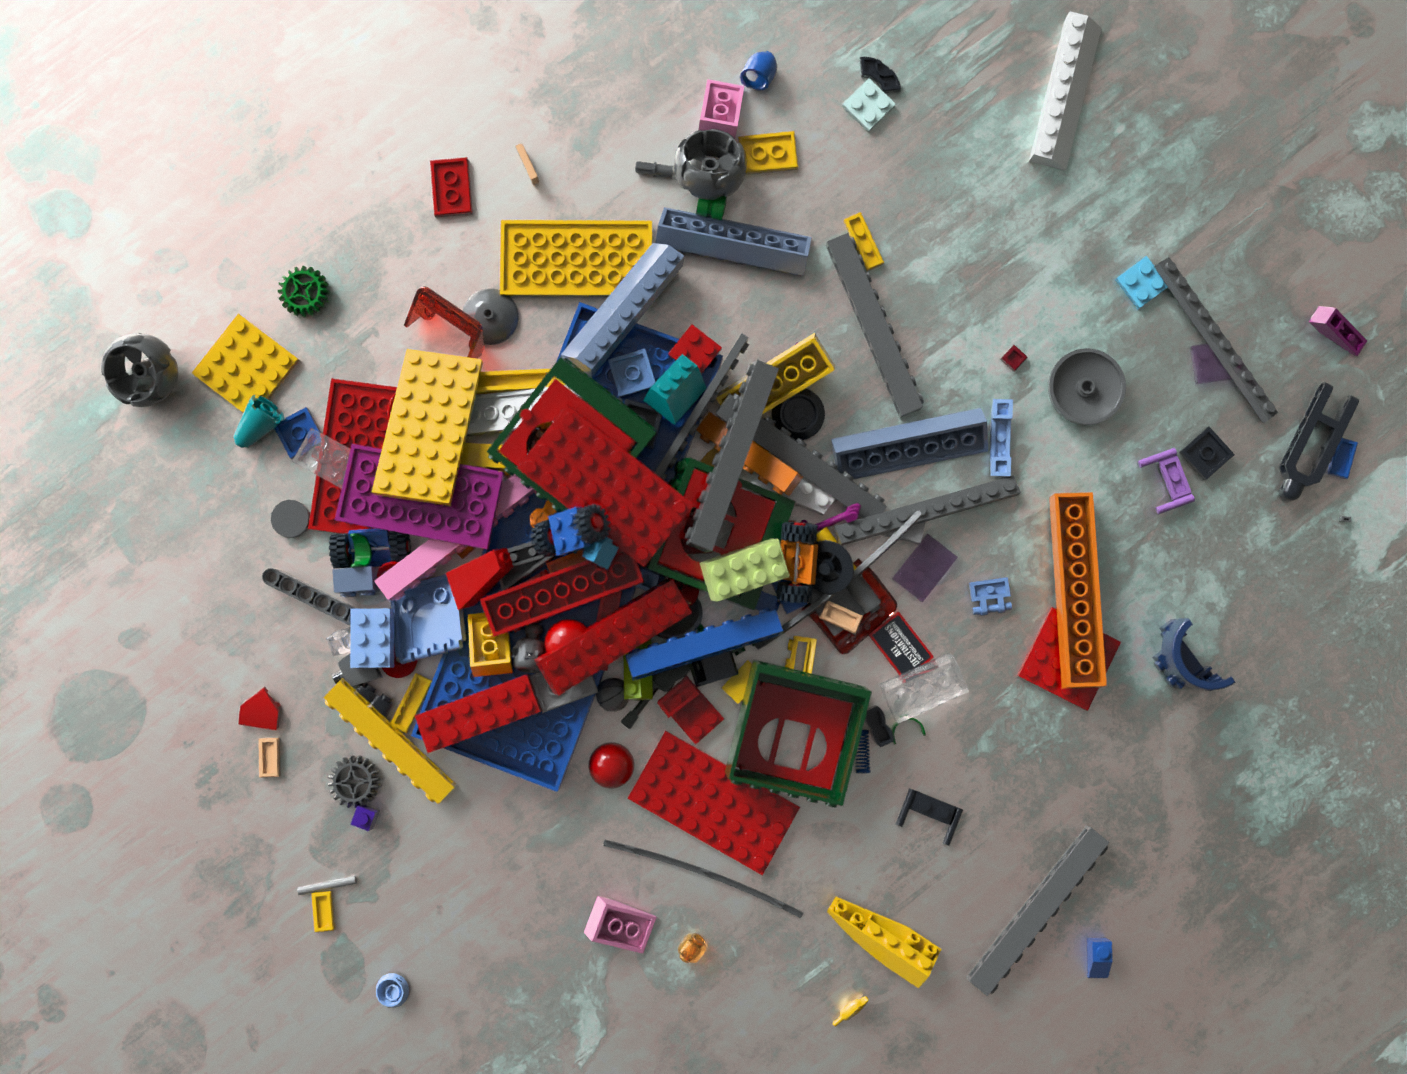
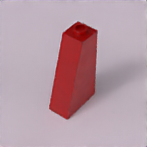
(478, 576)

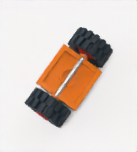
(800, 561)

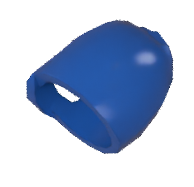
(764, 66)

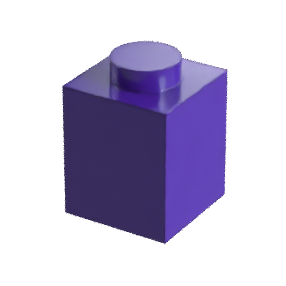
(365, 817)

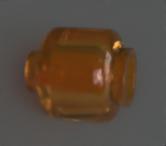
(692, 948)

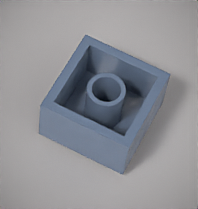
(355, 580)

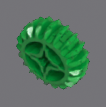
(297, 294)

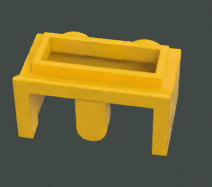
(810, 652)

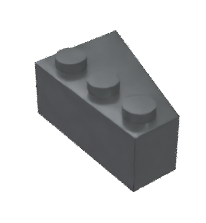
(525, 563)

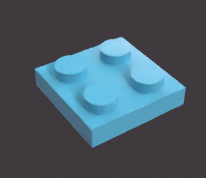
(1141, 282)

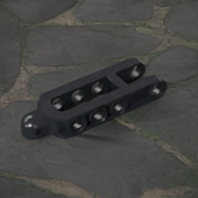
(1294, 480)

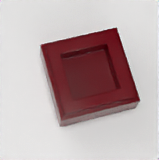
(1013, 358)

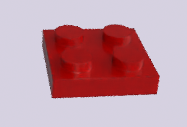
(696, 347)

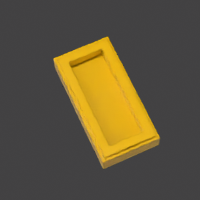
(323, 911)

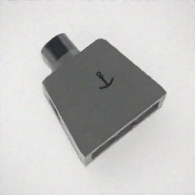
(355, 676)

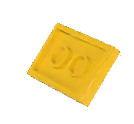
(770, 152)

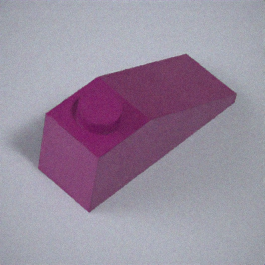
(1338, 329)

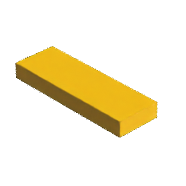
(865, 243)

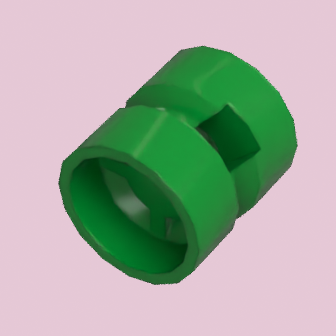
(714, 208)

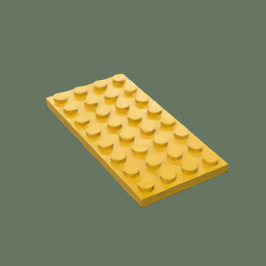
(569, 256)
(427, 427)

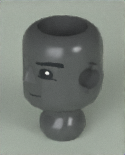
(529, 649)

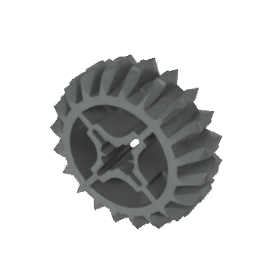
(354, 790)

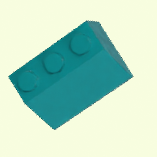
(676, 389)

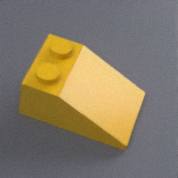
(488, 653)

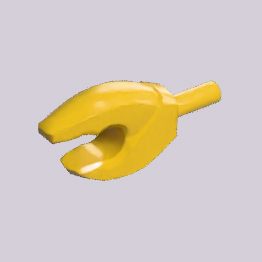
(851, 1010)

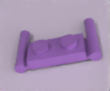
(1173, 477)

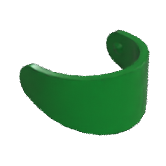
(362, 550)
(917, 721)

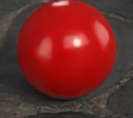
(563, 633)
(611, 765)

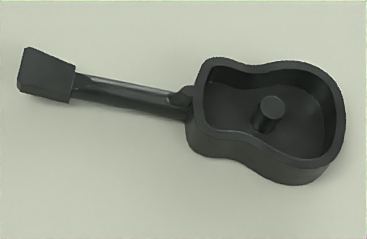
(663, 681)

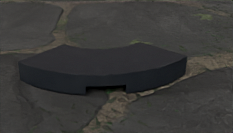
(880, 73)

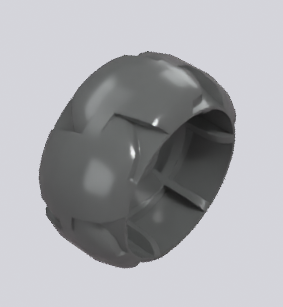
(708, 182)
(158, 365)

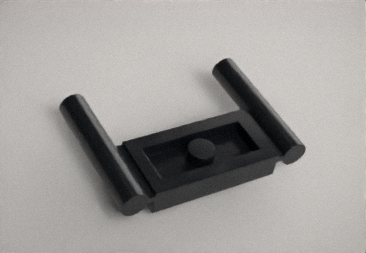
(932, 808)

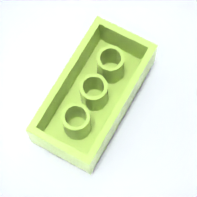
(744, 569)

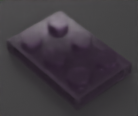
(924, 567)

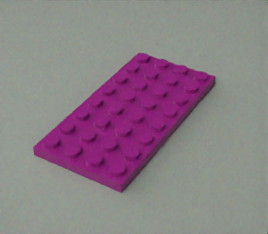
(465, 522)

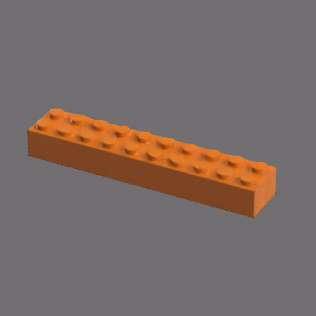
(1077, 590)

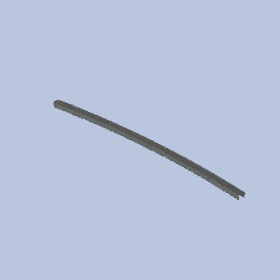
(859, 570)
(704, 872)

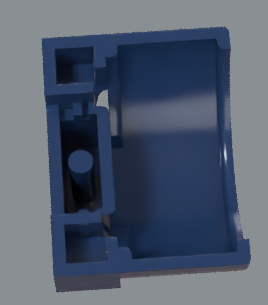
(1180, 663)

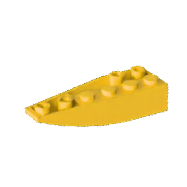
(887, 941)

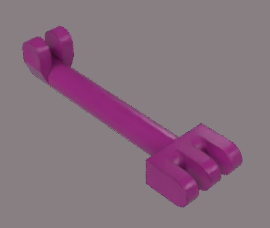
(850, 515)

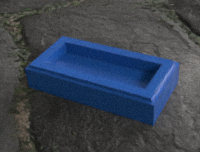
(1343, 459)

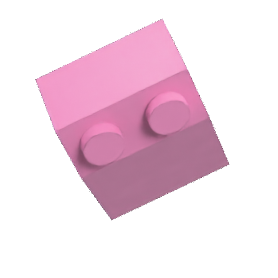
(721, 107)
(619, 925)

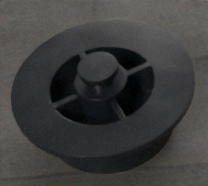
(800, 414)
(833, 567)

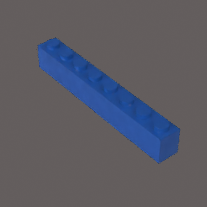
(703, 644)

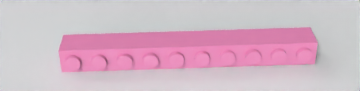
(434, 552)

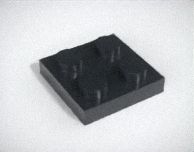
(1206, 453)

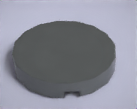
(290, 518)

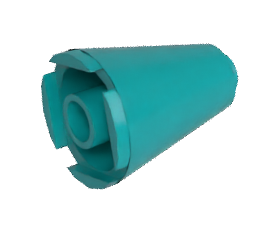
(257, 421)

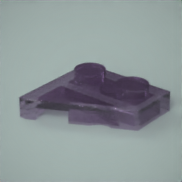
(1206, 365)

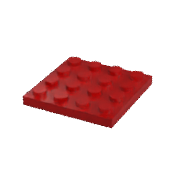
(1044, 668)

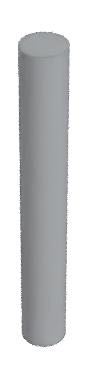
(327, 885)

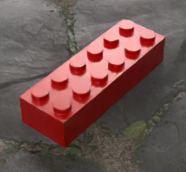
(478, 713)

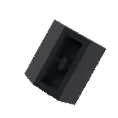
(713, 669)

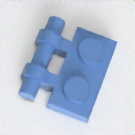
(990, 589)

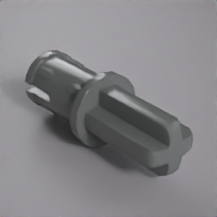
(654, 169)

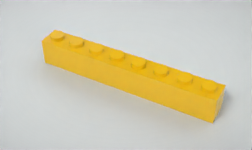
(389, 741)

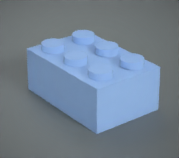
(372, 638)

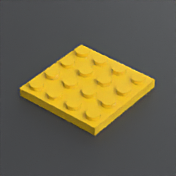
(244, 364)

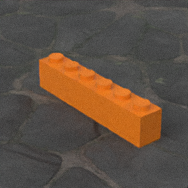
(758, 460)

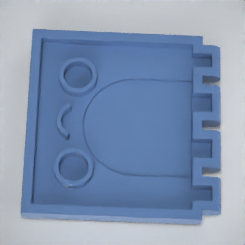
(427, 621)

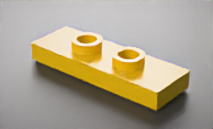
(411, 702)

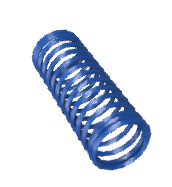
(865, 753)

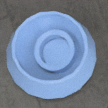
(392, 990)

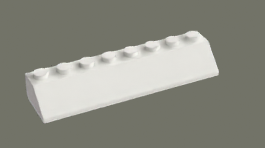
(1066, 91)

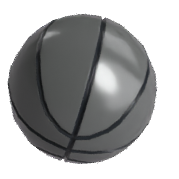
(611, 694)

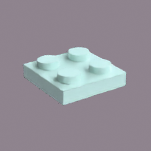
(868, 105)

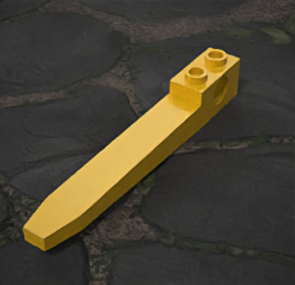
(510, 380)

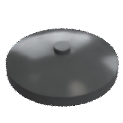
(1086, 386)

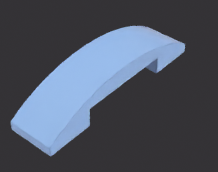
(1000, 437)

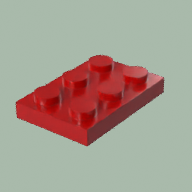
(697, 716)

